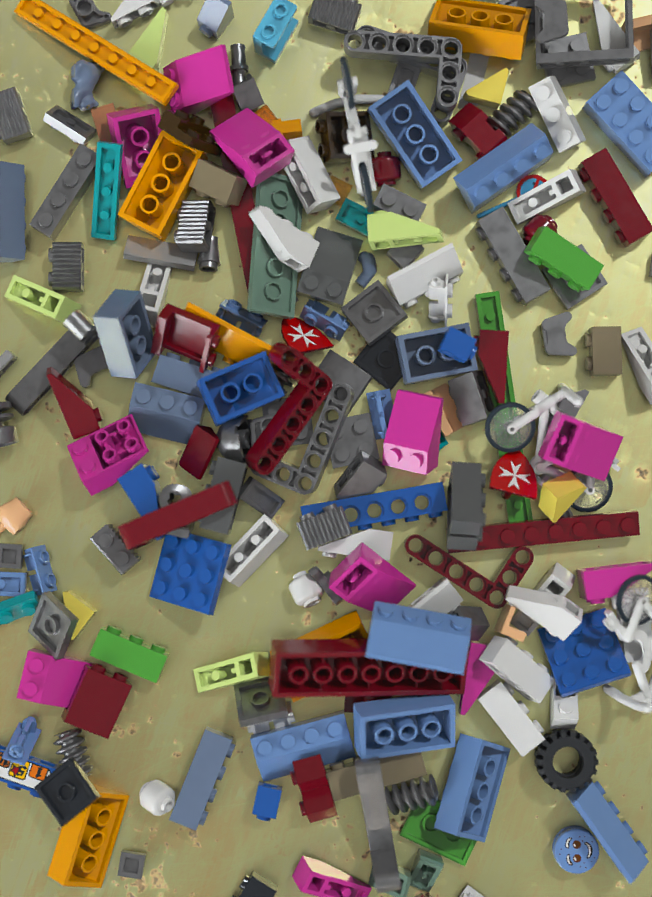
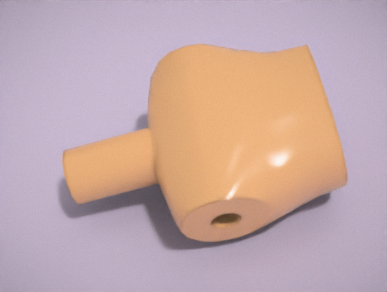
(14, 516)

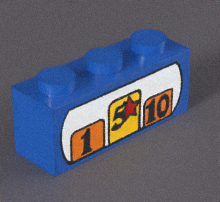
(25, 776)

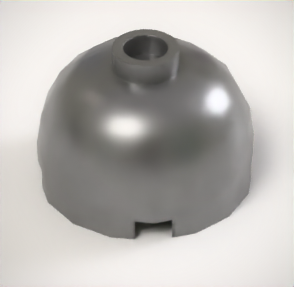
(235, 438)

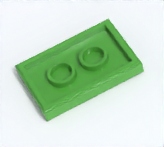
(420, 829)

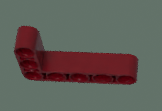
(290, 408)
(177, 515)
(468, 573)

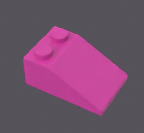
(201, 79)
(138, 132)
(413, 432)
(604, 581)
(49, 679)

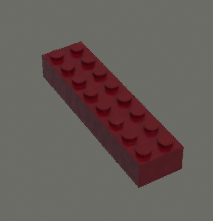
(342, 669)

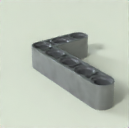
(414, 55)
(425, 68)
(75, 342)
(315, 446)
(377, 825)

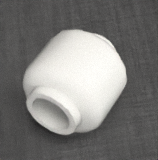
(305, 590)
(157, 797)

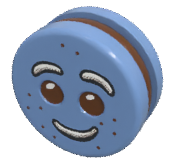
(575, 849)

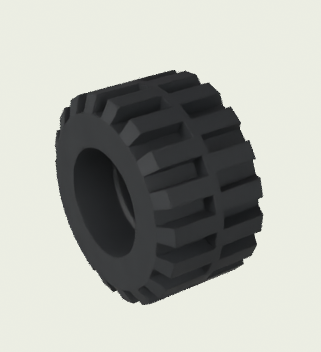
(580, 774)

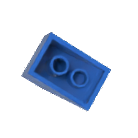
(240, 388)
(142, 489)

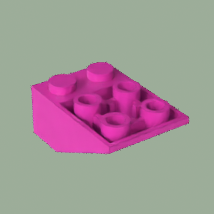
(253, 146)
(580, 446)
(108, 453)
(368, 578)

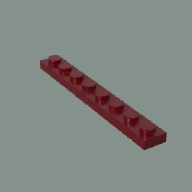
(564, 530)

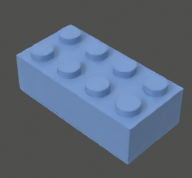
(625, 118)
(414, 134)
(403, 725)

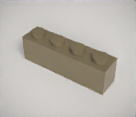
(394, 770)

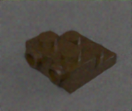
(189, 131)
(333, 132)

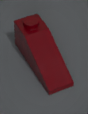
(492, 356)
(76, 407)

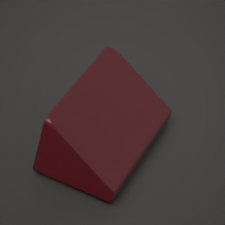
(199, 451)

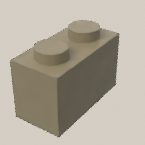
(218, 182)
(604, 351)

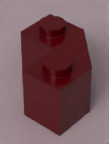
(473, 127)
(314, 787)

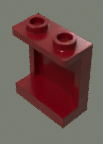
(186, 335)
(97, 700)

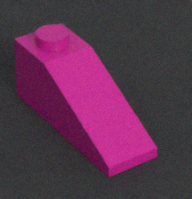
(477, 676)
(327, 881)

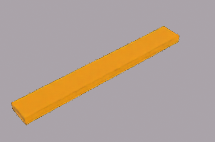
(98, 50)

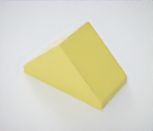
(488, 92)
(559, 495)
(80, 609)

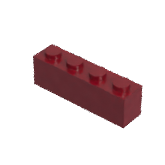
(614, 197)

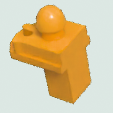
(289, 129)

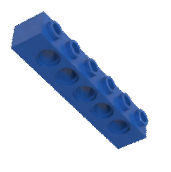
(433, 492)

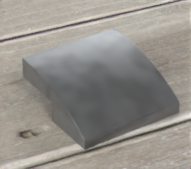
(343, 371)

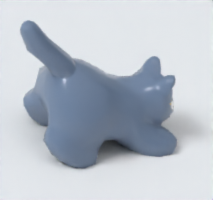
(85, 77)

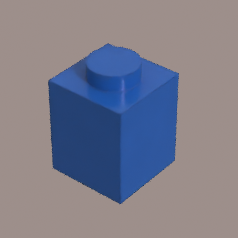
(458, 345)
(267, 801)

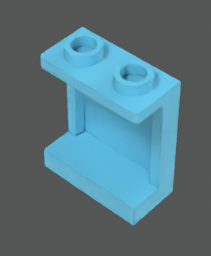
(275, 29)

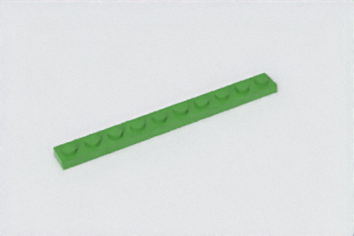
(491, 318)

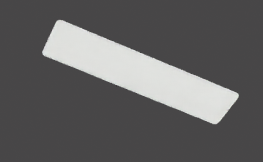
(474, 75)

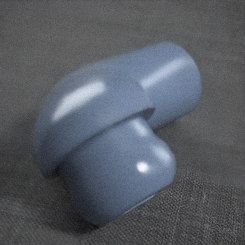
(369, 268)

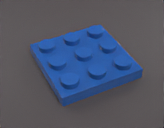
(190, 572)
(586, 656)

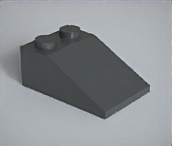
(331, 268)

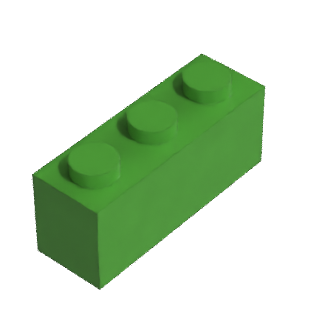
(563, 259)
(129, 653)

